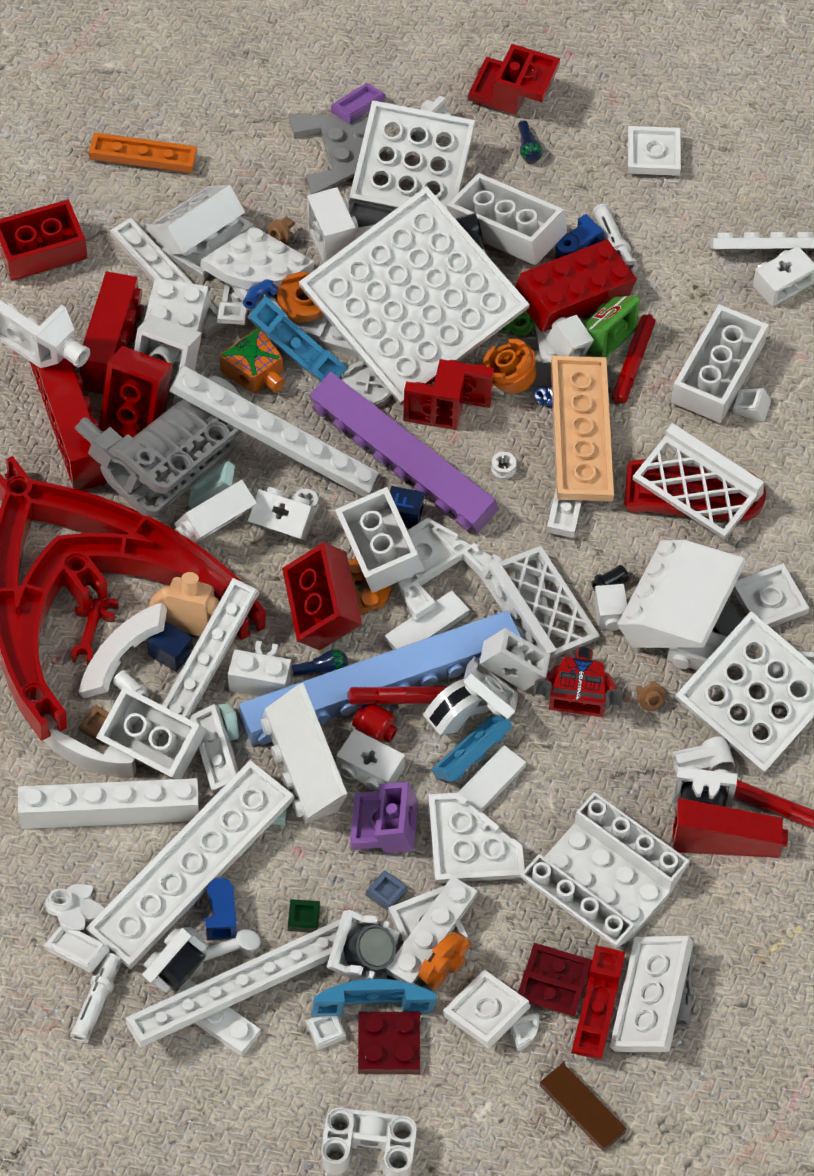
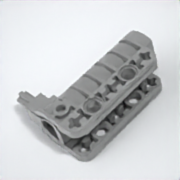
(162, 453)

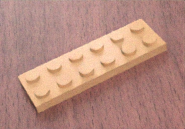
(581, 428)

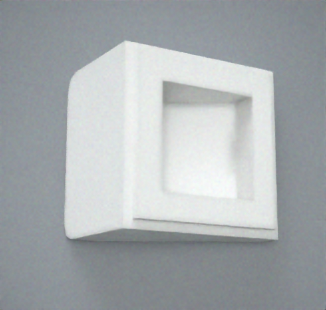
(752, 403)

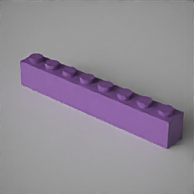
(404, 453)

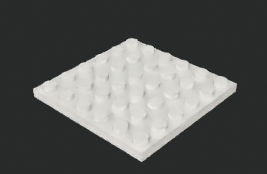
(413, 293)

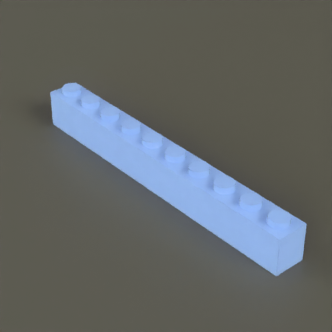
(411, 665)

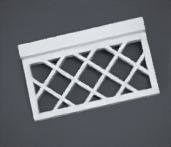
(716, 466)
(509, 598)

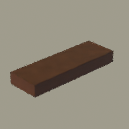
(583, 1107)

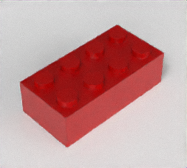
(575, 284)
(111, 326)

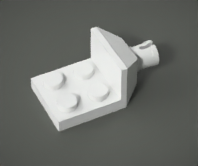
(45, 343)

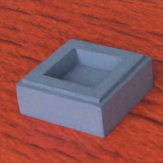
(386, 890)

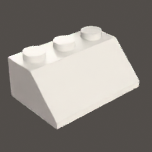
(197, 219)

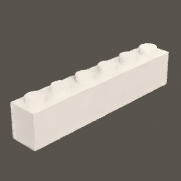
(108, 803)

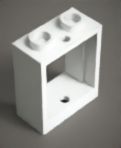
(216, 512)

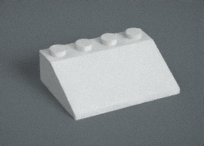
(680, 596)
(303, 755)

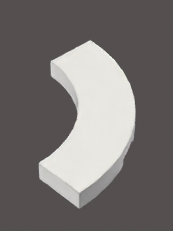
(106, 659)

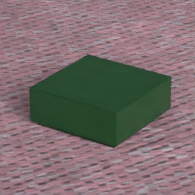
(303, 915)

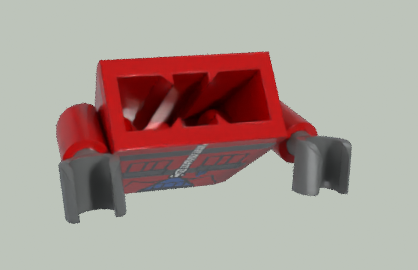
(579, 686)

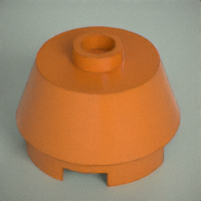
(512, 365)

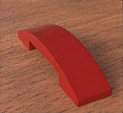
(598, 1002)

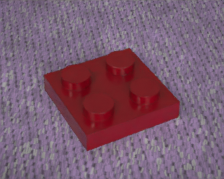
(388, 1042)

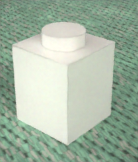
(569, 337)
(609, 605)

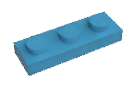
(472, 748)

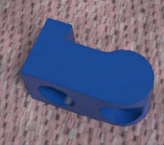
(583, 236)
(221, 901)

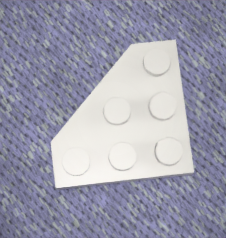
(469, 843)

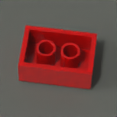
(41, 240)
(134, 391)
(321, 596)

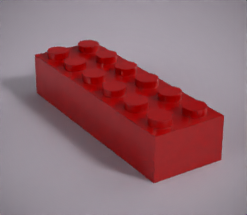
(65, 408)

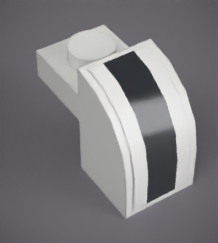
(453, 708)

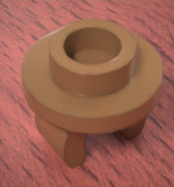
(280, 229)
(651, 696)

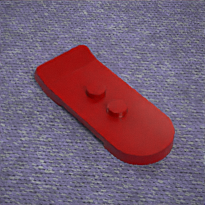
(642, 500)

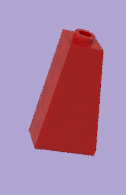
(726, 831)

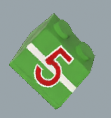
(612, 325)

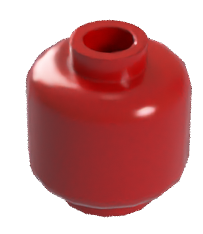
(375, 723)

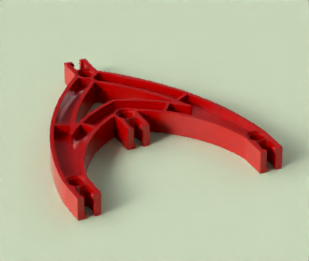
(112, 542)

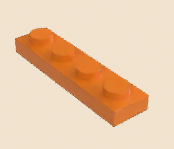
(143, 152)

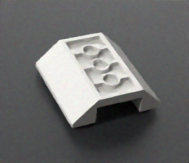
(607, 872)

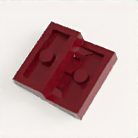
(554, 979)

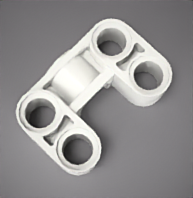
(368, 1130)

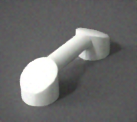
(246, 942)

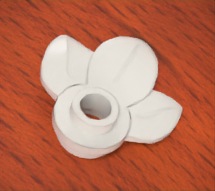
(73, 906)

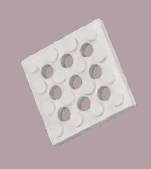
(409, 121)
(736, 692)

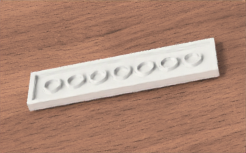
(189, 863)

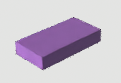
(357, 103)

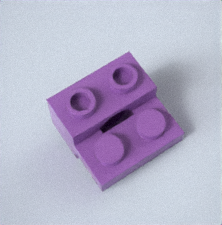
(385, 819)

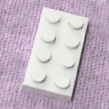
(651, 994)

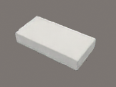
(77, 948)

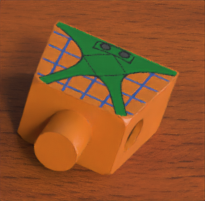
(253, 363)

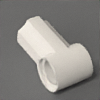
(711, 755)

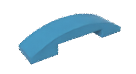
(294, 341)
(373, 991)

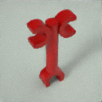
(93, 612)

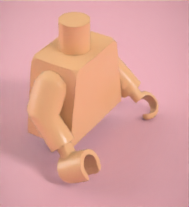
(187, 603)

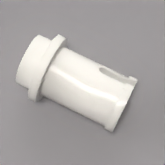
(124, 679)

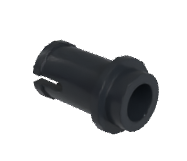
(612, 577)

